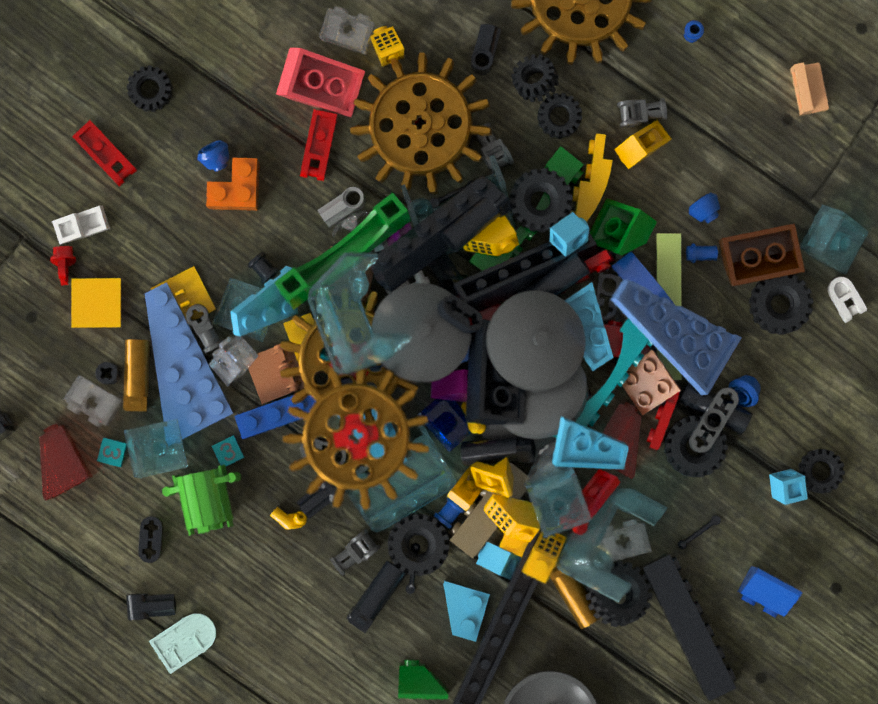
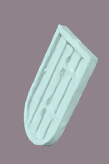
(184, 640)

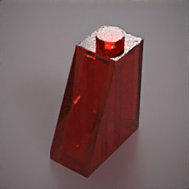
(625, 426)
(60, 462)

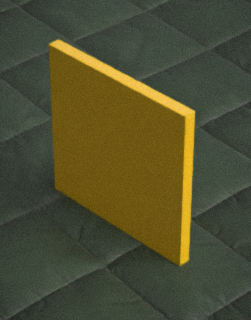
(188, 291)
(96, 303)

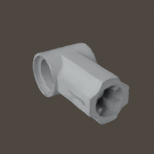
(340, 208)

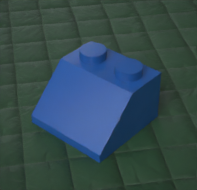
(769, 592)

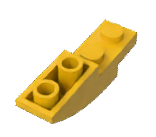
(590, 193)

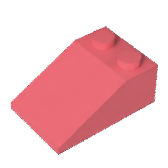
(320, 82)

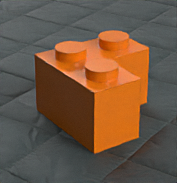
(241, 192)

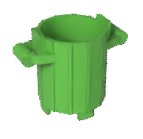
(204, 498)

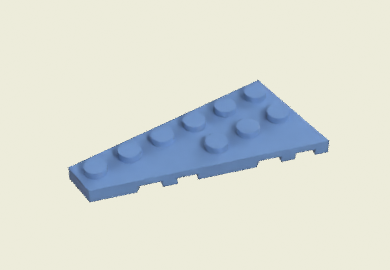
(683, 337)
(183, 373)

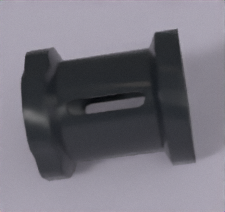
(263, 267)
(100, 373)

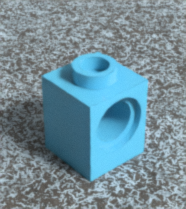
(569, 234)
(788, 486)
(498, 560)

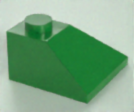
(621, 227)
(419, 682)

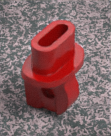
(63, 258)

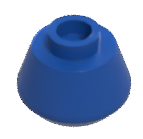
(214, 155)
(705, 208)
(747, 390)

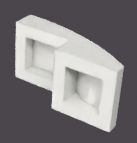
(81, 225)

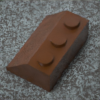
(761, 255)

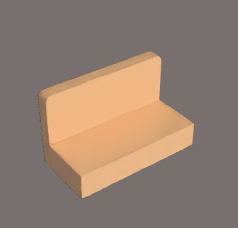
(809, 88)

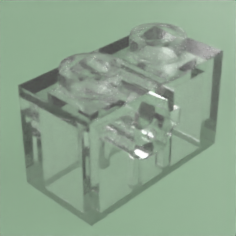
(355, 40)
(232, 359)
(107, 402)
(637, 543)

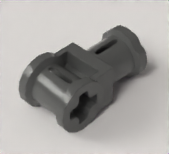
(641, 112)
(494, 147)
(204, 328)
(356, 551)

